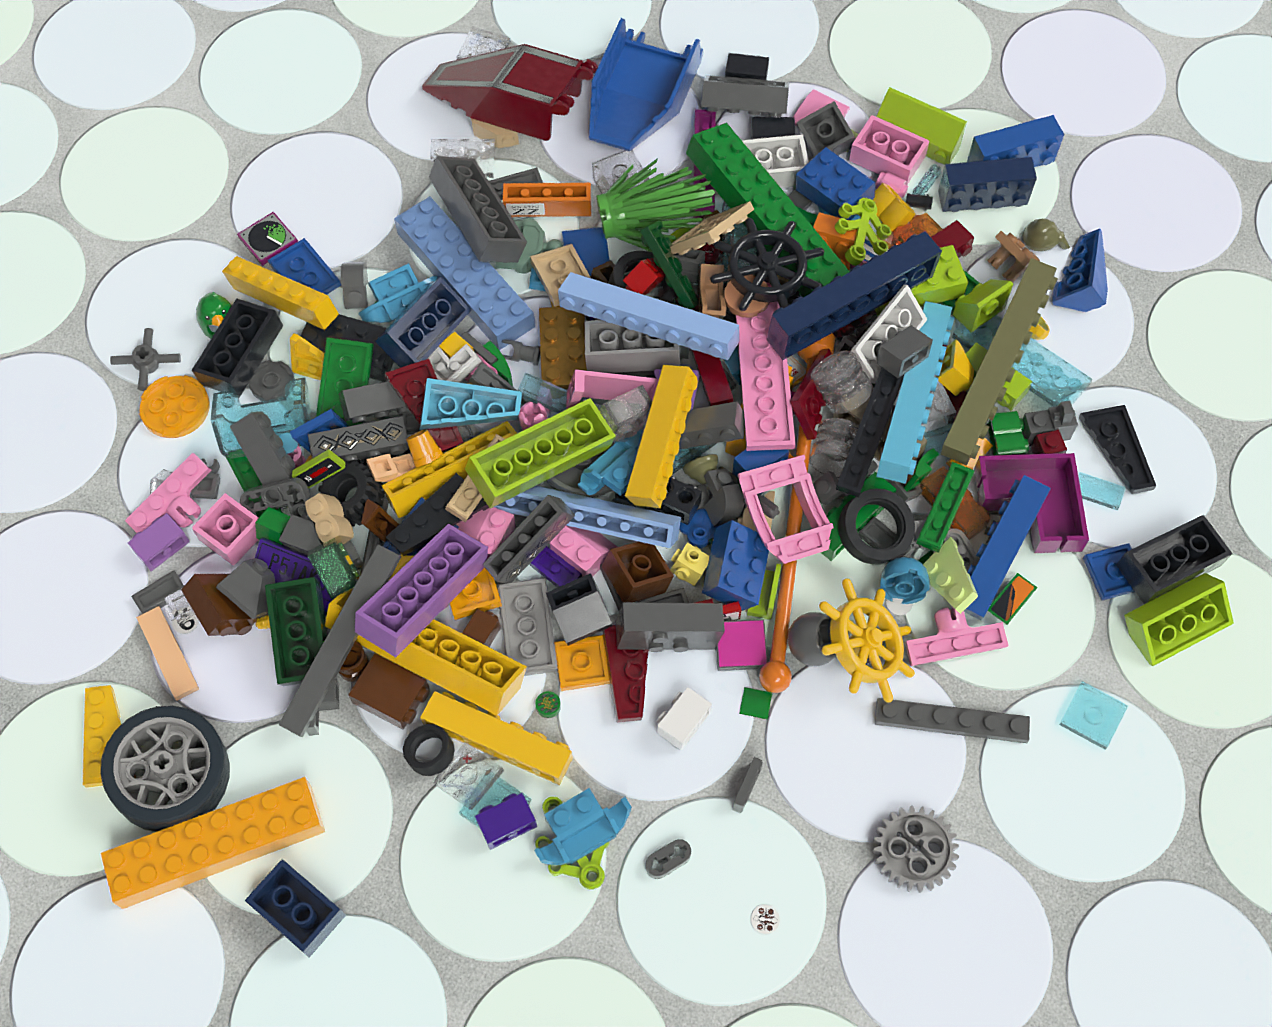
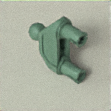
(535, 245)

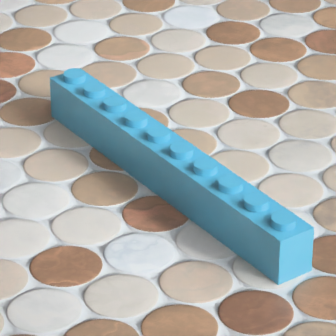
(914, 398)

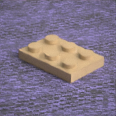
(554, 268)

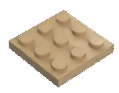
(711, 228)

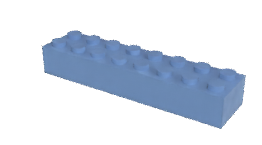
(448, 255)

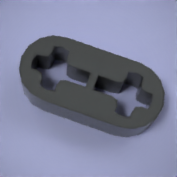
(671, 864)

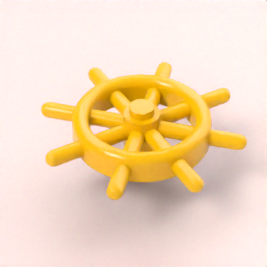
(866, 640)

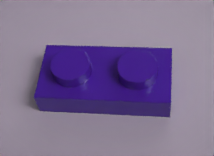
(554, 568)

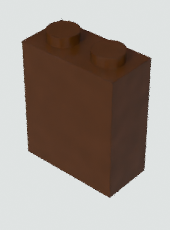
(213, 609)
(389, 691)

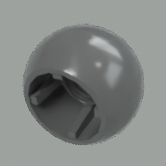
(808, 636)

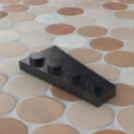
(1120, 444)
(429, 519)

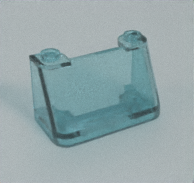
(284, 414)

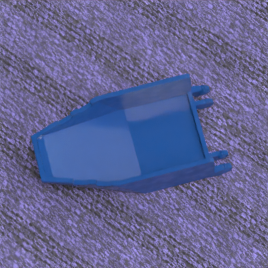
(638, 88)

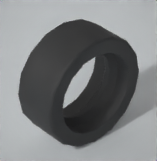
(420, 735)

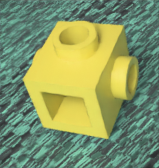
(689, 563)

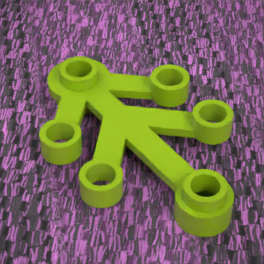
(867, 211)
(585, 865)

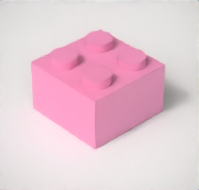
(227, 529)

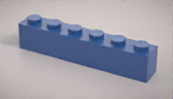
(1004, 542)

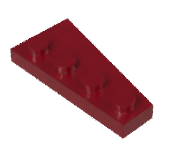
(410, 386)
(808, 401)

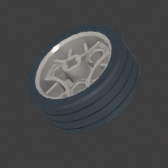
(164, 767)

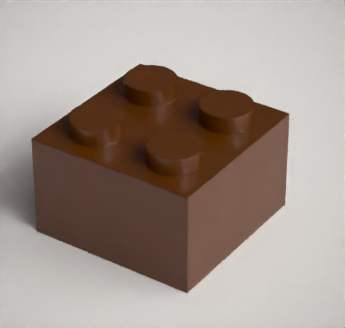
(637, 571)

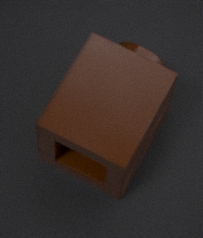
(483, 627)

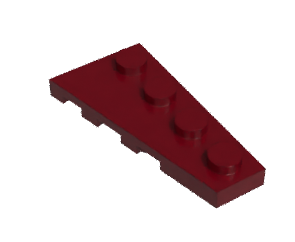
(627, 678)

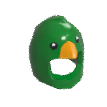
(211, 311)

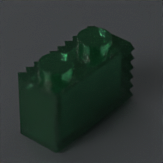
(333, 567)

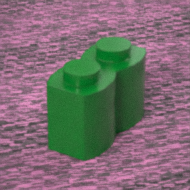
(1007, 435)

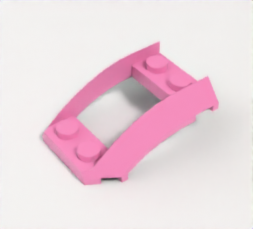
(779, 475)

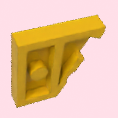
(305, 358)

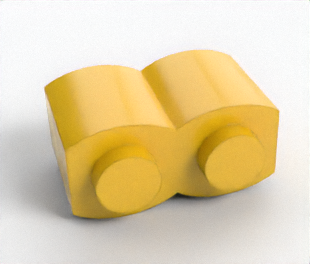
(892, 208)

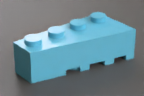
(466, 404)

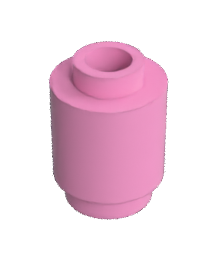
(895, 182)

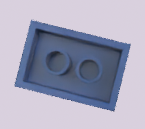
(832, 182)
(736, 566)

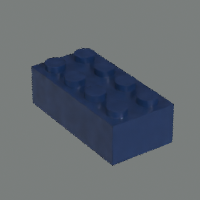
(987, 184)
(423, 324)

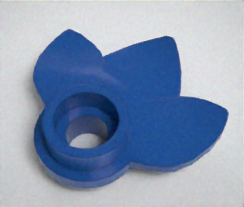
(699, 529)

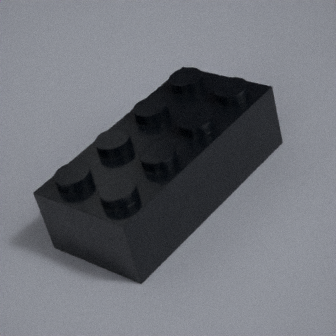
(354, 330)
(237, 347)
(1173, 558)

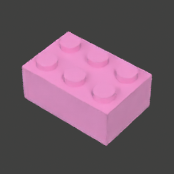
(888, 149)

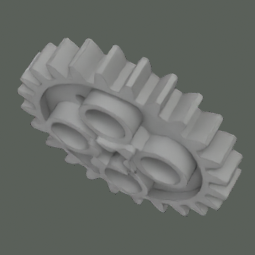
(901, 865)

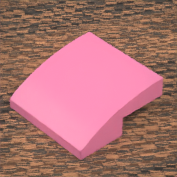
(816, 101)

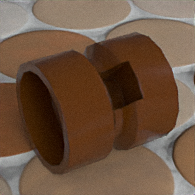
(354, 663)

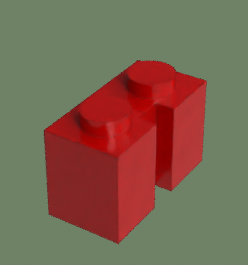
(644, 277)

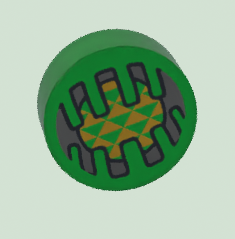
(548, 704)

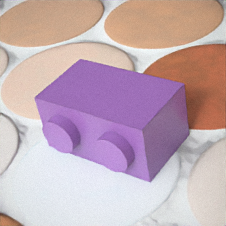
(158, 542)

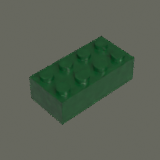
(295, 627)

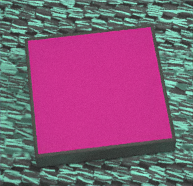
(742, 645)

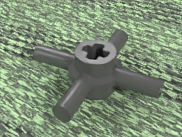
(145, 359)

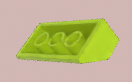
(937, 126)
(1180, 618)

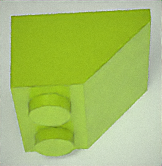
(982, 303)

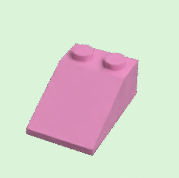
(489, 527)

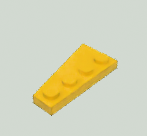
(100, 722)

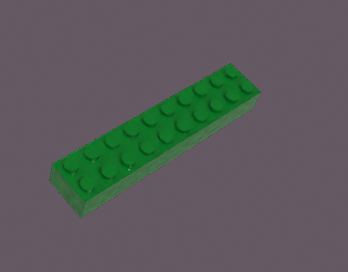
(742, 179)

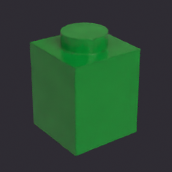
(271, 525)

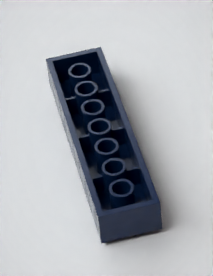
(852, 295)

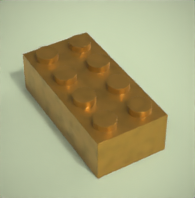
(561, 344)

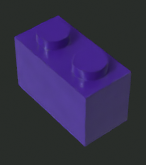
(505, 820)

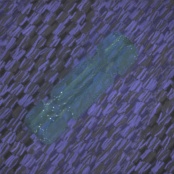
(927, 180)

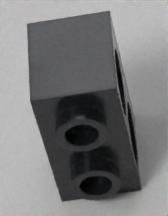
(676, 493)

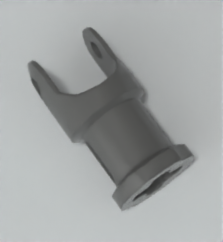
(523, 352)

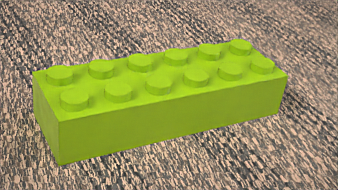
(539, 452)

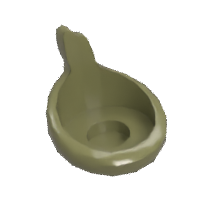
(1044, 235)
(700, 466)

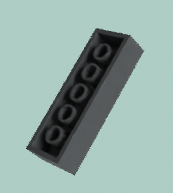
(477, 210)

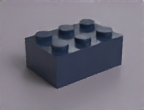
(295, 908)

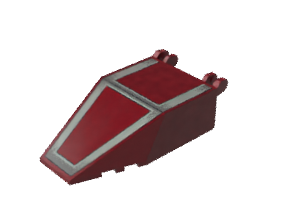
(512, 87)

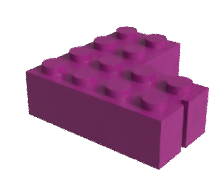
(1062, 515)

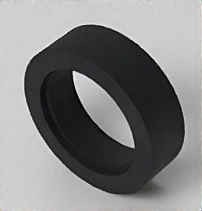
(629, 262)
(901, 514)

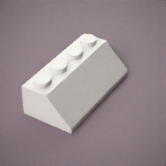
(897, 316)

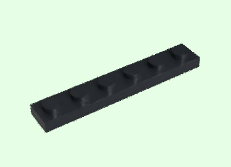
(869, 433)

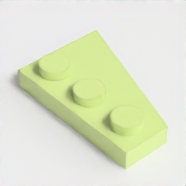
(950, 577)

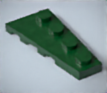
(670, 264)

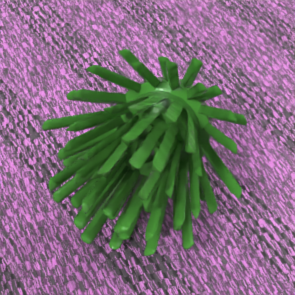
(633, 210)

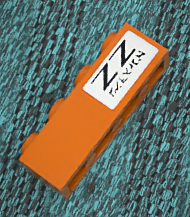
(547, 199)

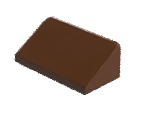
(378, 520)

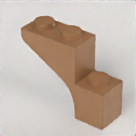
(711, 295)

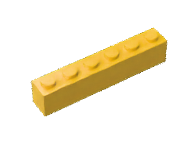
(280, 292)
(661, 436)
(425, 480)
(498, 737)

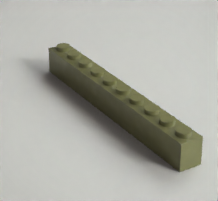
(998, 362)

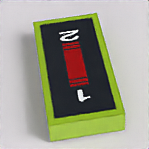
(319, 468)

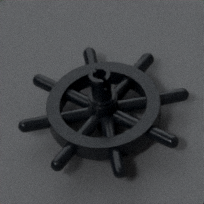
(767, 265)

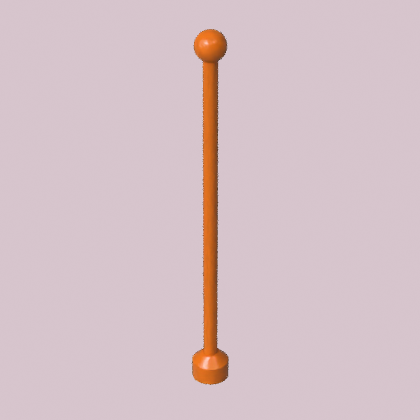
(776, 675)

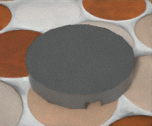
(270, 380)

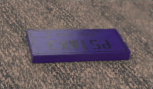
(289, 565)

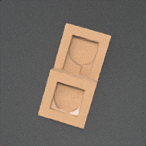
(387, 468)

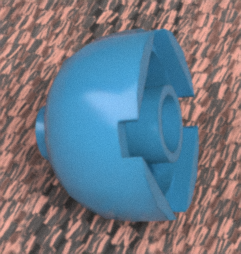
(905, 580)

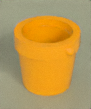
(423, 448)

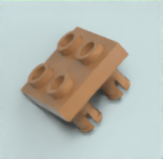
(1011, 246)

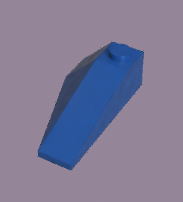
(1085, 278)

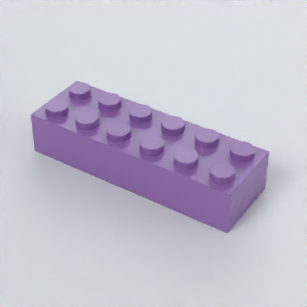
(420, 590)

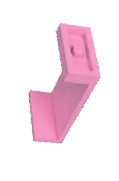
(605, 386)

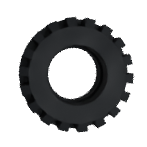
(345, 480)

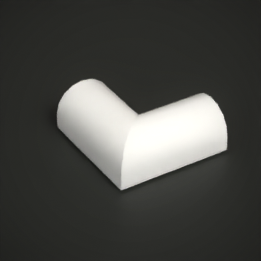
(457, 366)

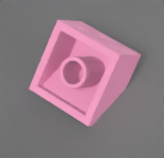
(582, 548)

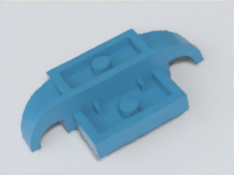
(393, 294)
(612, 467)
(581, 828)

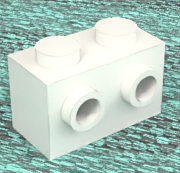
(683, 718)

